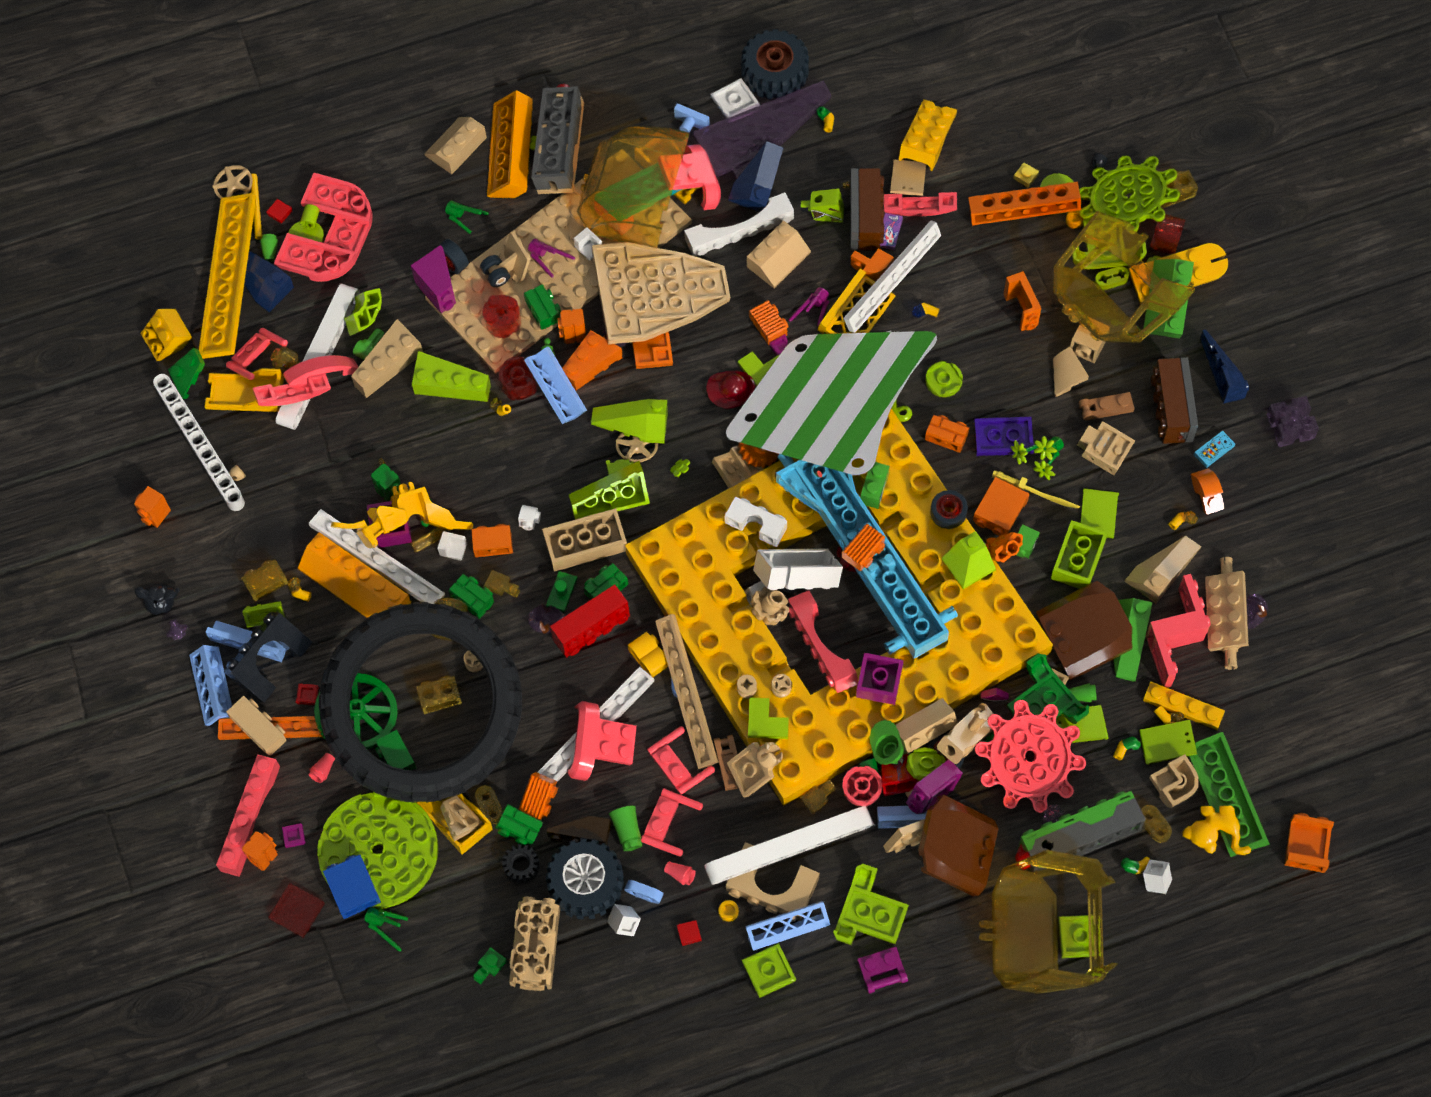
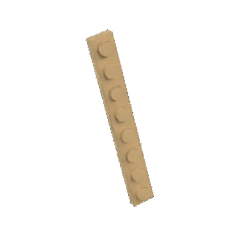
(686, 691)

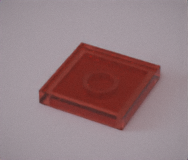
(296, 910)

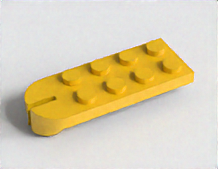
(1202, 272)

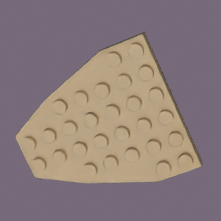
(654, 289)

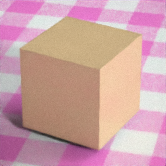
(1085, 346)

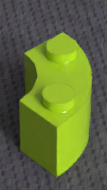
(365, 311)

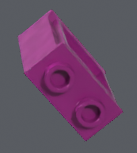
(938, 782)

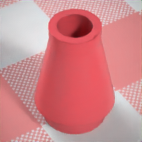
(321, 769)
(682, 873)

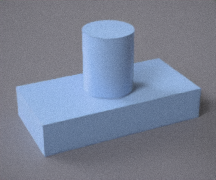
(690, 118)

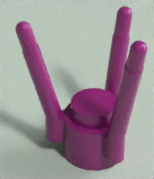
(539, 248)
(817, 298)

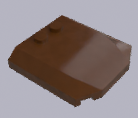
(1087, 628)
(958, 845)

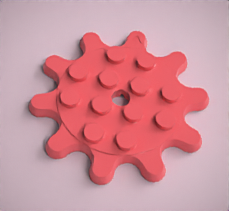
(1051, 751)

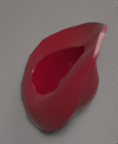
(730, 388)

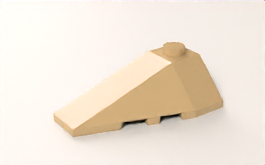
(1161, 570)

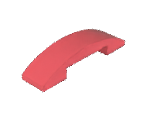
(920, 206)
(319, 365)
(285, 394)

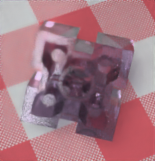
(1292, 421)

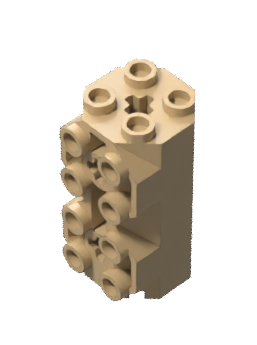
(534, 943)

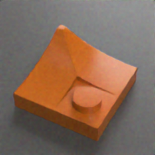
(653, 352)

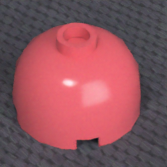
(862, 786)

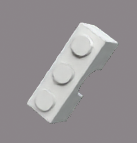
(743, 512)

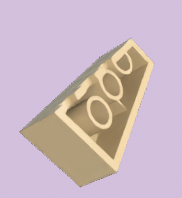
(387, 359)

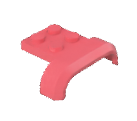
(697, 172)
(599, 741)

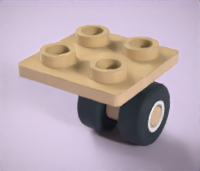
(516, 259)

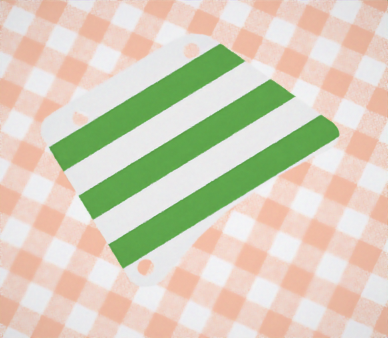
(831, 397)

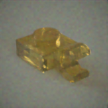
(499, 583)
(816, 797)

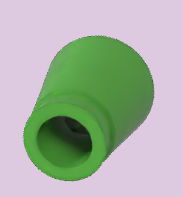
(269, 247)
(1085, 692)

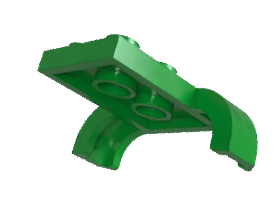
(1049, 690)

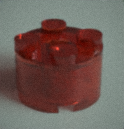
(1167, 234)
(501, 316)
(517, 379)

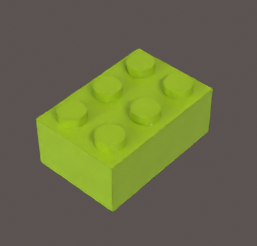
(1079, 555)

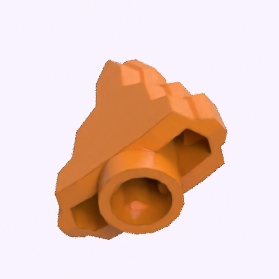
(1004, 546)

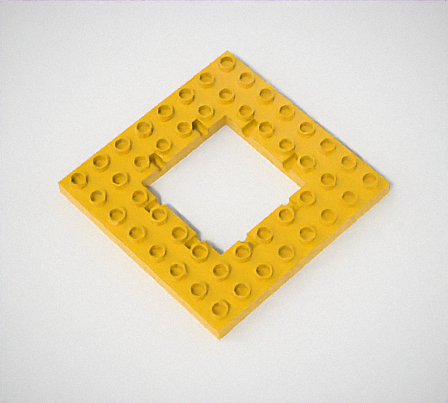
(693, 572)

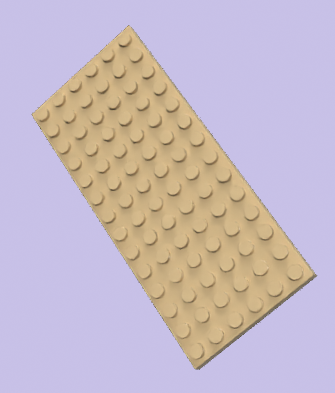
(571, 286)

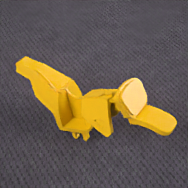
(404, 505)

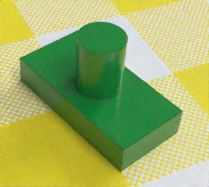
(562, 591)

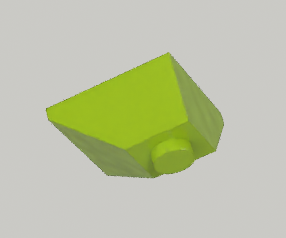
(969, 560)

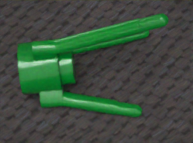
(456, 210)
(377, 917)

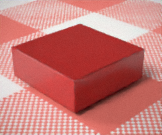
(279, 211)
(307, 694)
(689, 932)

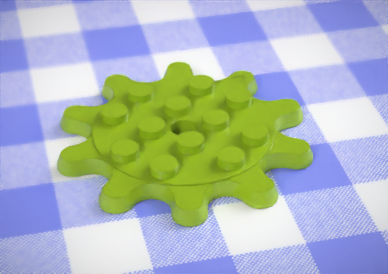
(1144, 183)

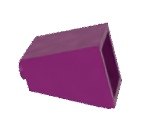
(434, 280)

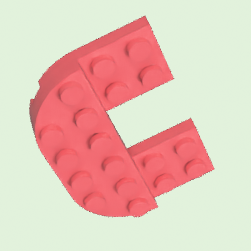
(345, 237)

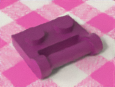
(879, 964)

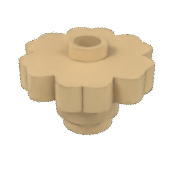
(769, 606)

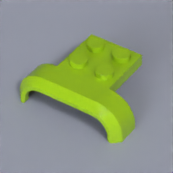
(1107, 259)
(869, 911)

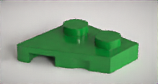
(186, 371)

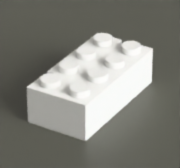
(797, 568)

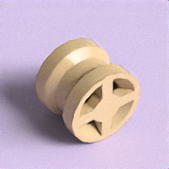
(468, 656)
(781, 681)
(746, 691)

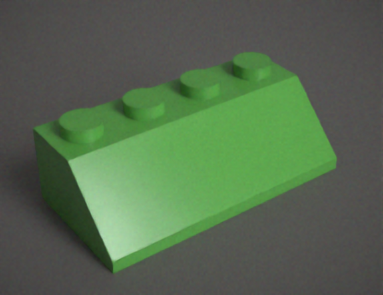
(1179, 272)

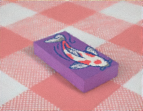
(892, 227)

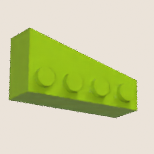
(449, 380)
(618, 490)

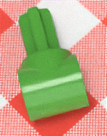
(365, 346)

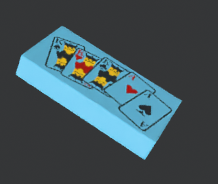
(1214, 449)

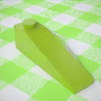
(638, 418)

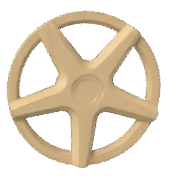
(233, 183)
(636, 446)

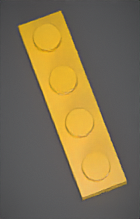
(1188, 706)

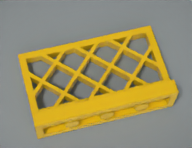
(845, 299)

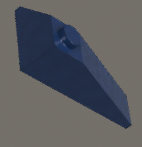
(756, 181)
(266, 282)
(1226, 374)

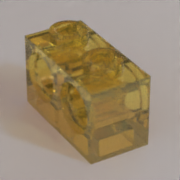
(1186, 192)
(439, 700)

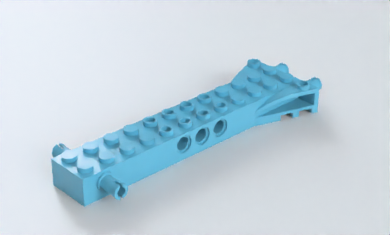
(887, 576)

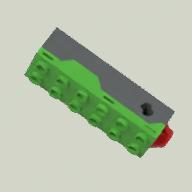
(1085, 830)

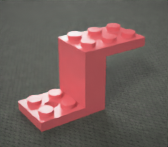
(1177, 630)

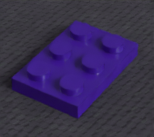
(997, 435)

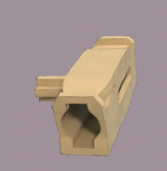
(966, 734)

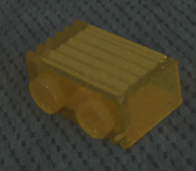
(264, 579)

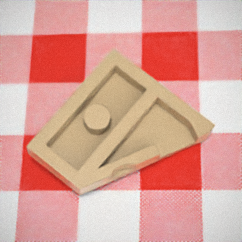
(459, 818)

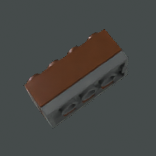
(866, 209)
(1174, 400)

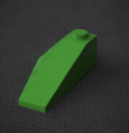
(1138, 615)

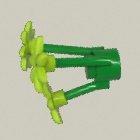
(1047, 448)

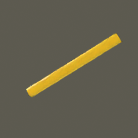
(257, 218)

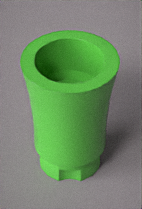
(627, 827)

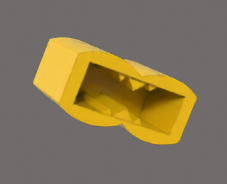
(648, 654)

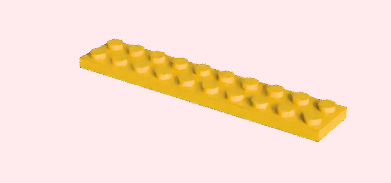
(227, 276)

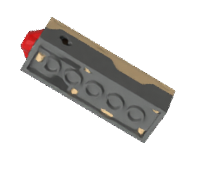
(558, 140)

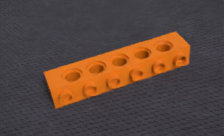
(1025, 203)

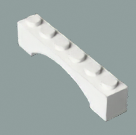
(704, 239)

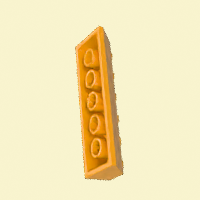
(510, 146)
(349, 578)

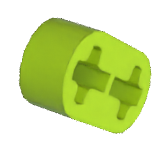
(1112, 278)

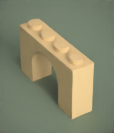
(794, 898)

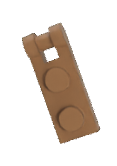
(1106, 406)
(725, 756)

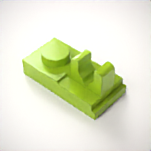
(255, 615)

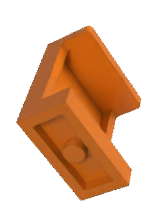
(1018, 286)
(1000, 507)
(1308, 842)

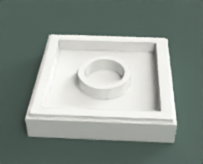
(734, 99)

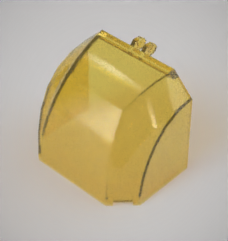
(632, 183)

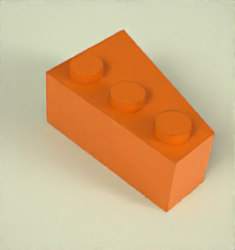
(590, 358)

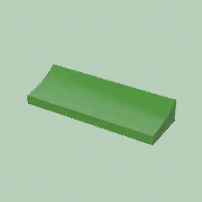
(1226, 787)

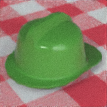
(886, 743)

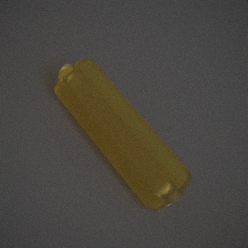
(427, 539)

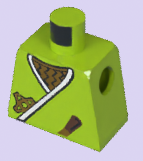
(825, 205)

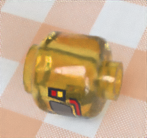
(284, 358)

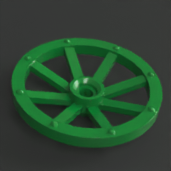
(357, 715)

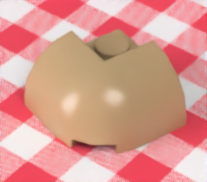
(1176, 781)

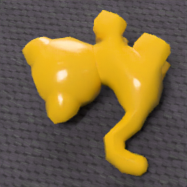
(1205, 832)

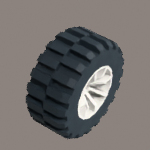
(585, 878)

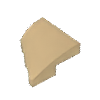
(1067, 371)

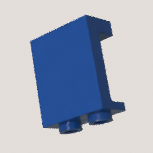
(351, 886)

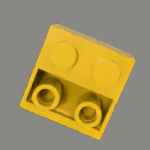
(165, 333)

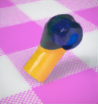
(923, 309)

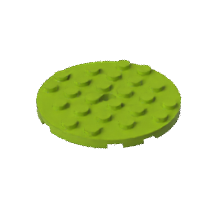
(398, 826)

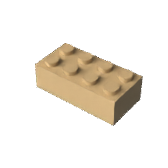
(585, 539)

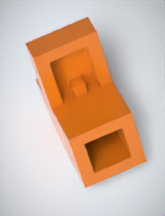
(873, 267)
(1209, 488)

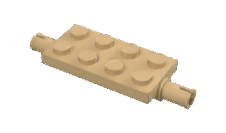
(1227, 612)

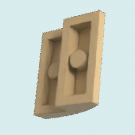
(733, 467)

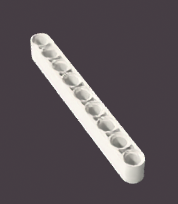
(322, 345)
(201, 449)
(788, 845)

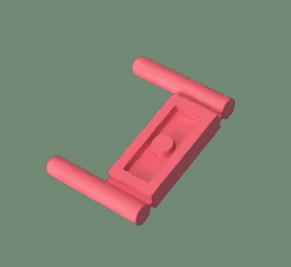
(252, 350)
(672, 766)
(662, 818)

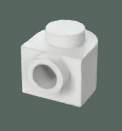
(528, 517)

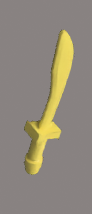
(1021, 484)

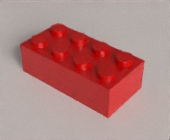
(590, 621)

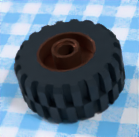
(774, 64)

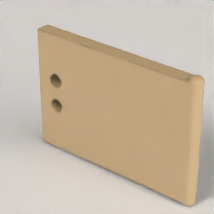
(908, 177)

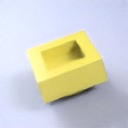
(1026, 175)

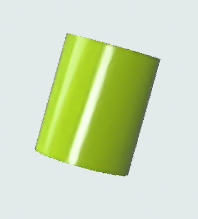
(309, 216)

